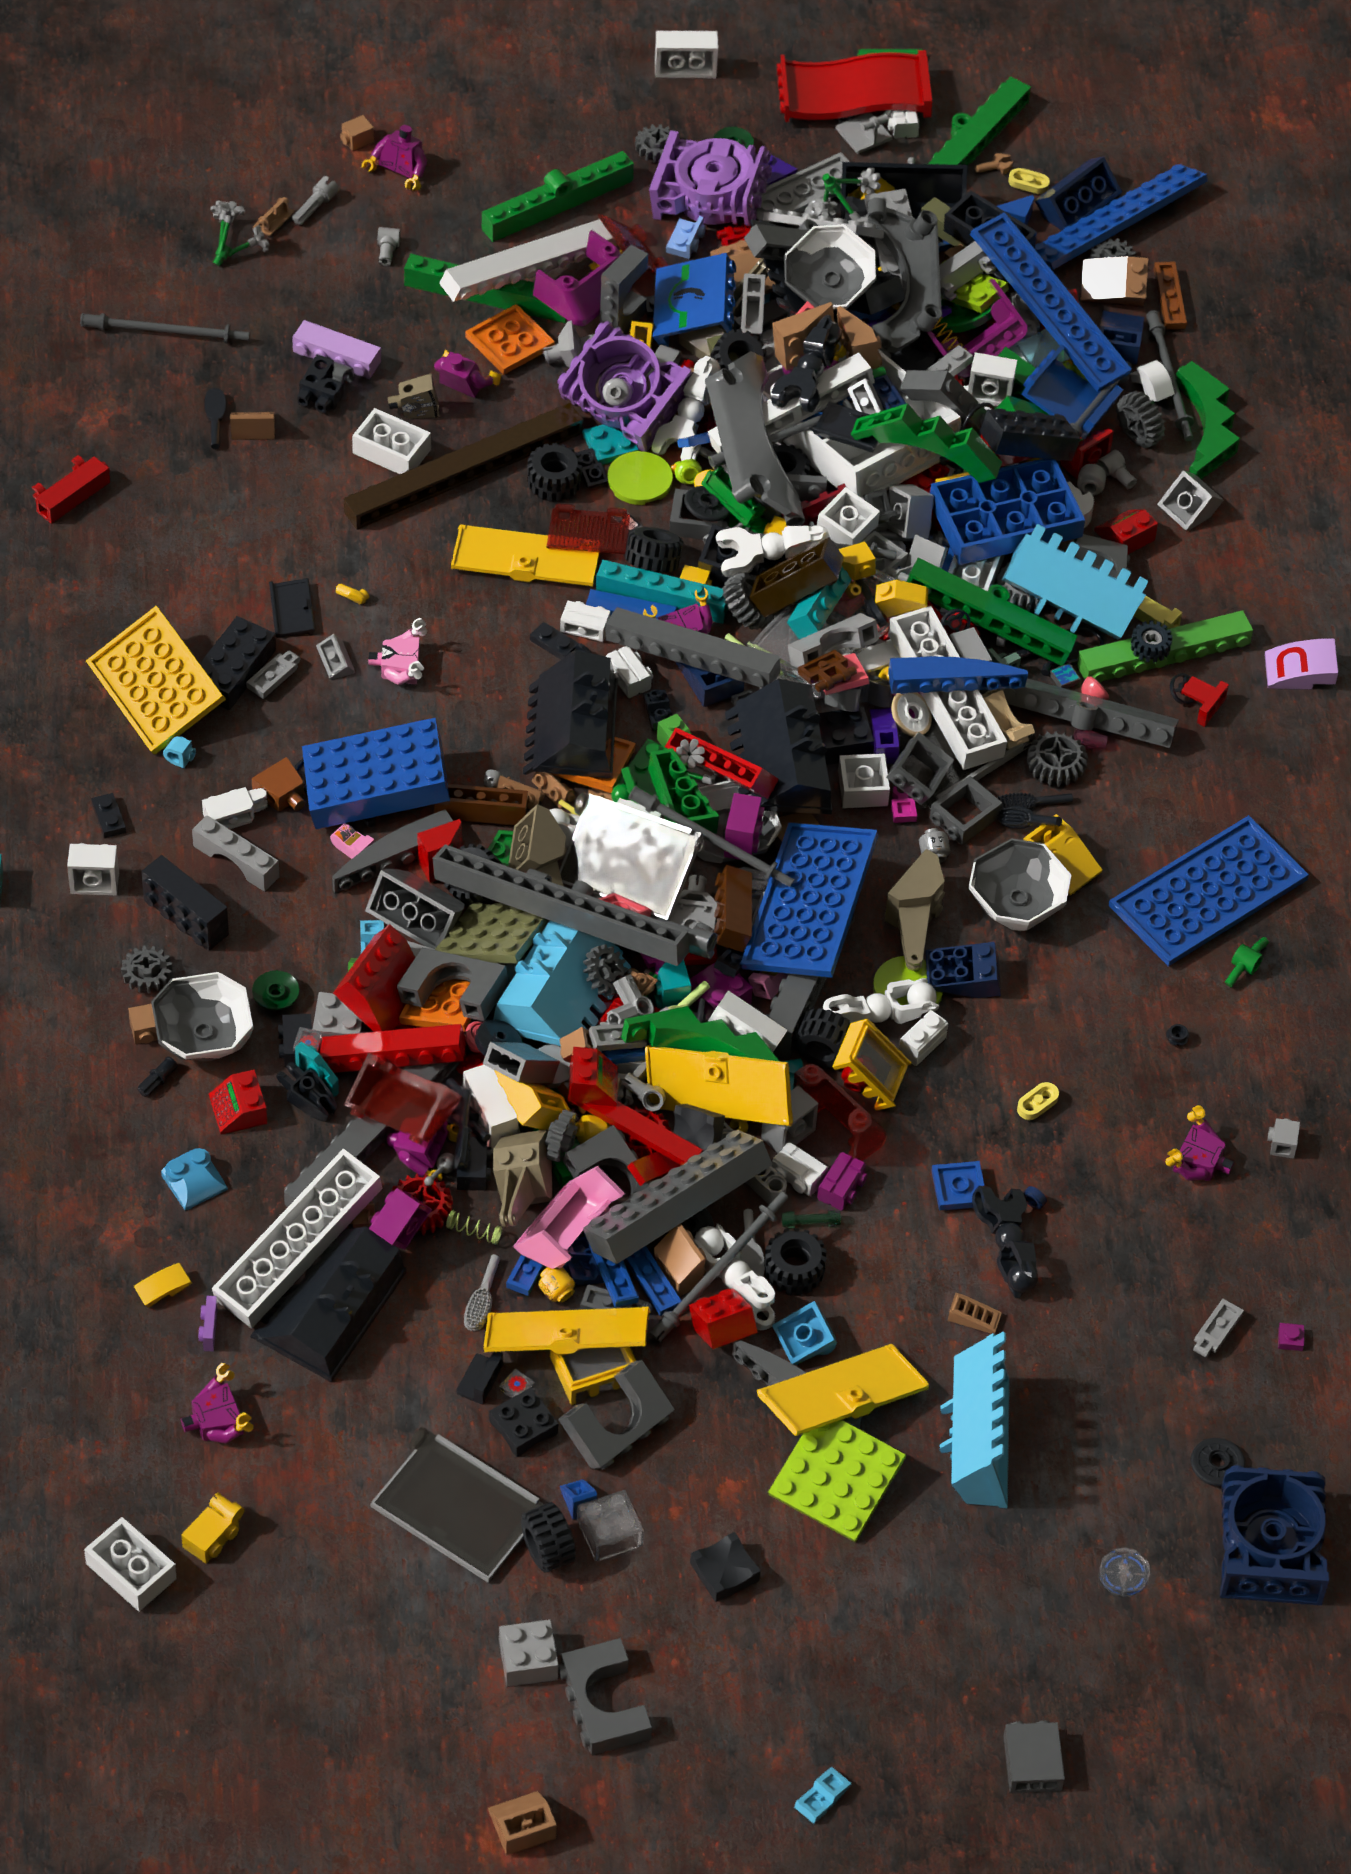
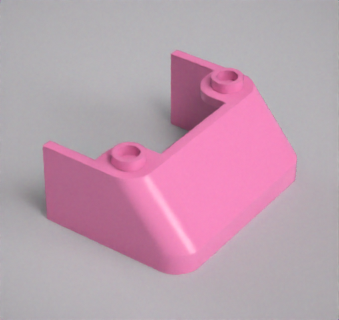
(565, 1217)

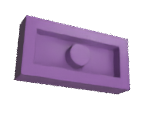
(209, 1315)

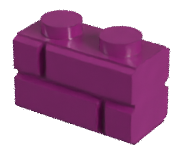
(841, 1181)

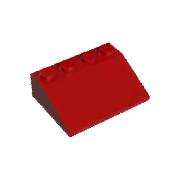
(373, 979)

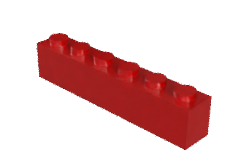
(728, 765)
(396, 1047)

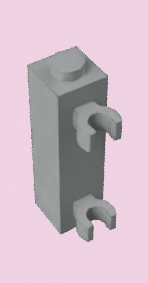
(963, 268)

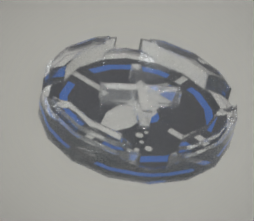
(1124, 1572)

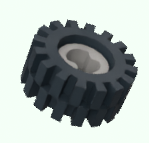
(1151, 650)

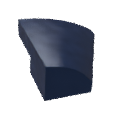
(582, 1265)

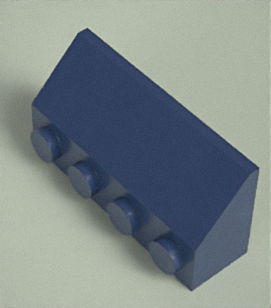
(1079, 194)

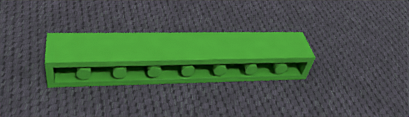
(1188, 642)

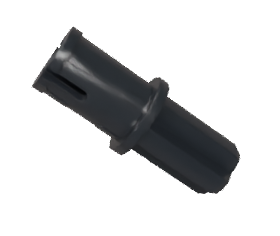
(157, 1076)

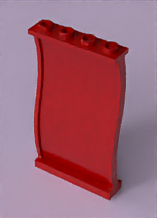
(854, 86)

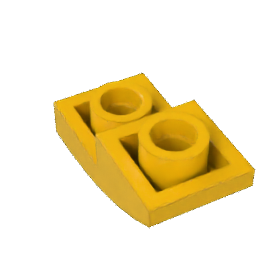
(164, 1282)

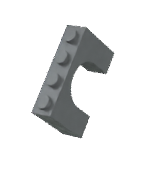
(615, 283)
(944, 389)
(1104, 549)
(435, 967)
(603, 1149)
(648, 1409)
(601, 1729)

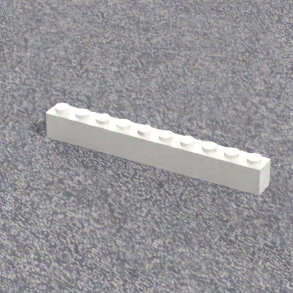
(520, 262)

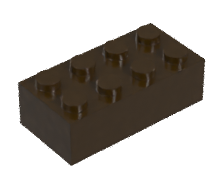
(797, 577)

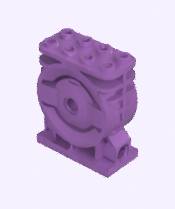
(714, 171)
(643, 413)

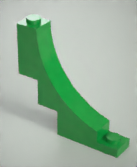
(1209, 399)
(905, 427)
(684, 1031)

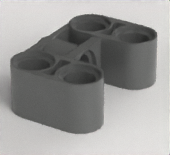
(876, 693)

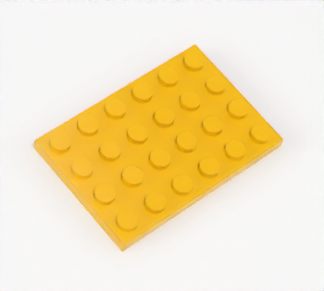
(155, 680)

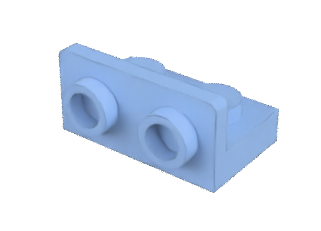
(686, 238)

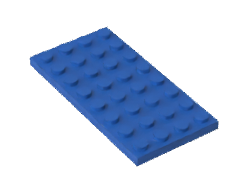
(1208, 890)
(806, 924)

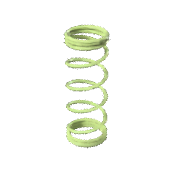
(451, 1222)

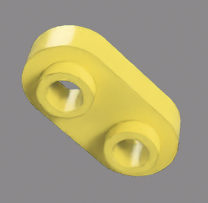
(1029, 180)
(1035, 1101)

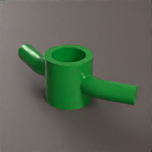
(1246, 960)

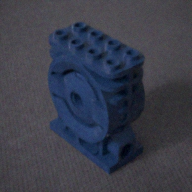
(1267, 1566)

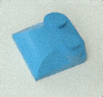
(193, 1178)
(805, 1334)

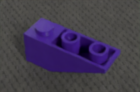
(885, 734)

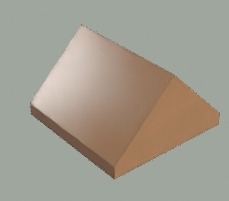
(252, 425)

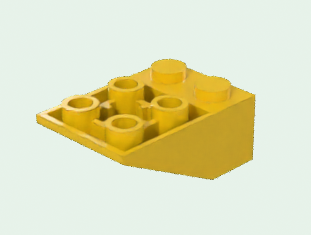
(1069, 851)
(533, 1102)

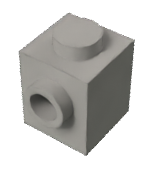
(1284, 1138)

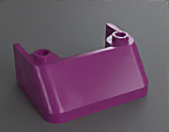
(574, 298)
(1004, 333)

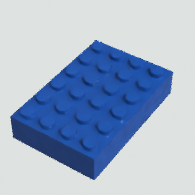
(998, 513)
(375, 773)

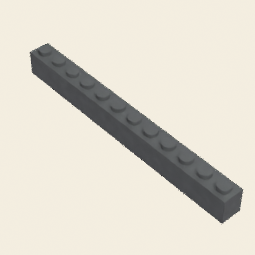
(561, 905)
(364, 1135)

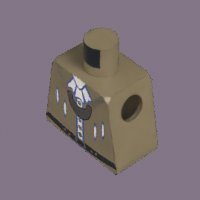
(416, 398)

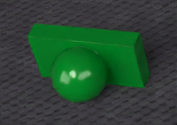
(623, 790)

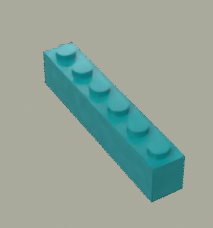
(658, 588)

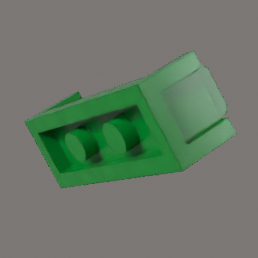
(719, 484)

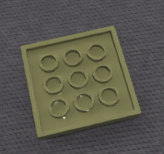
(493, 933)

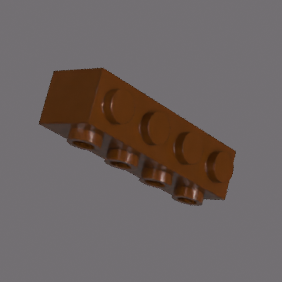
(485, 804)
(733, 908)

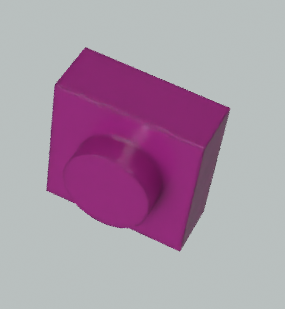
(1291, 1336)

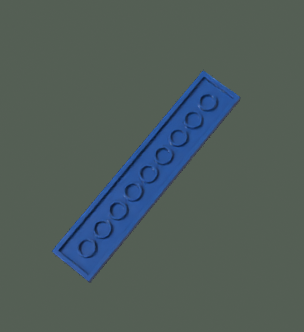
(1119, 215)
(1050, 302)

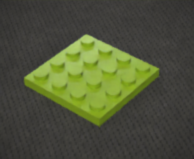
(837, 1477)

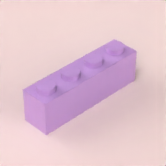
(349, 351)

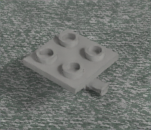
(865, 131)
(921, 548)

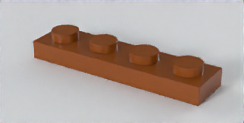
(1170, 295)

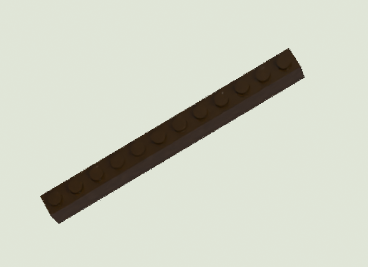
(462, 466)

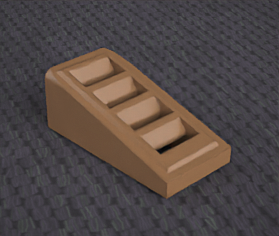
(970, 1304)

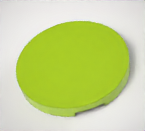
(640, 477)
(896, 970)

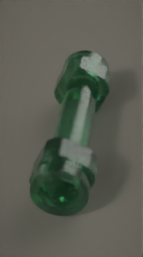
(831, 1217)

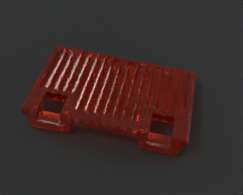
(625, 237)
(588, 530)

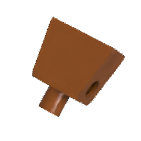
(282, 786)

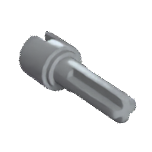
(321, 193)

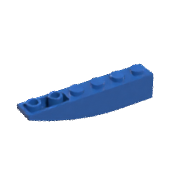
(951, 674)

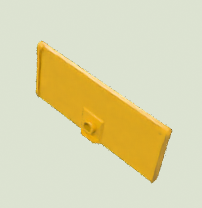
(521, 556)
(721, 1083)
(566, 1329)
(843, 1389)

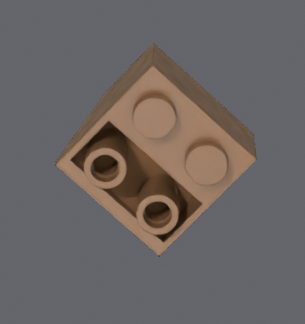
(680, 1260)
(523, 1822)

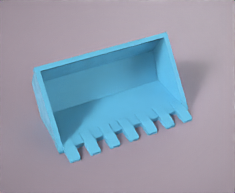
(1074, 584)
(551, 989)
(980, 1423)

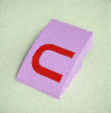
(1301, 664)

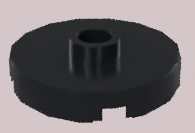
(495, 1031)

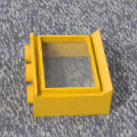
(872, 1061)
(590, 1369)

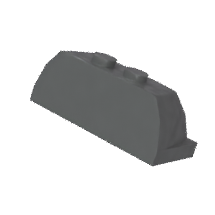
(414, 906)

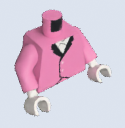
(401, 656)

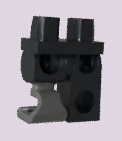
(323, 384)

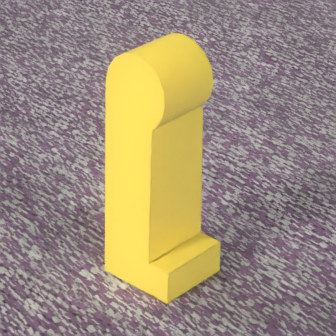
(1154, 611)

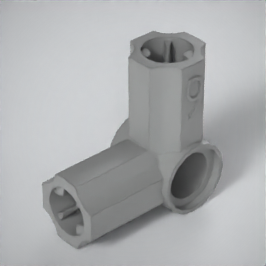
(633, 1002)

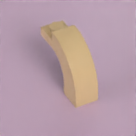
(1013, 730)

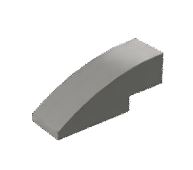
(753, 303)

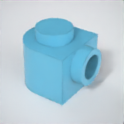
(179, 752)

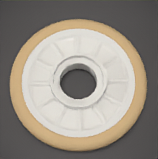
(900, 713)

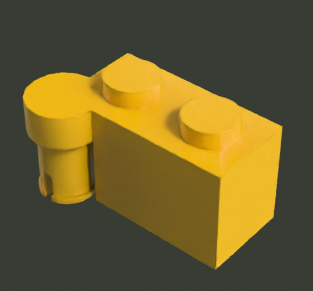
(212, 1528)

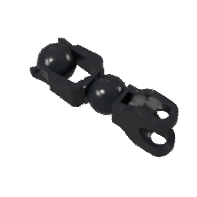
(802, 380)
(1016, 1255)

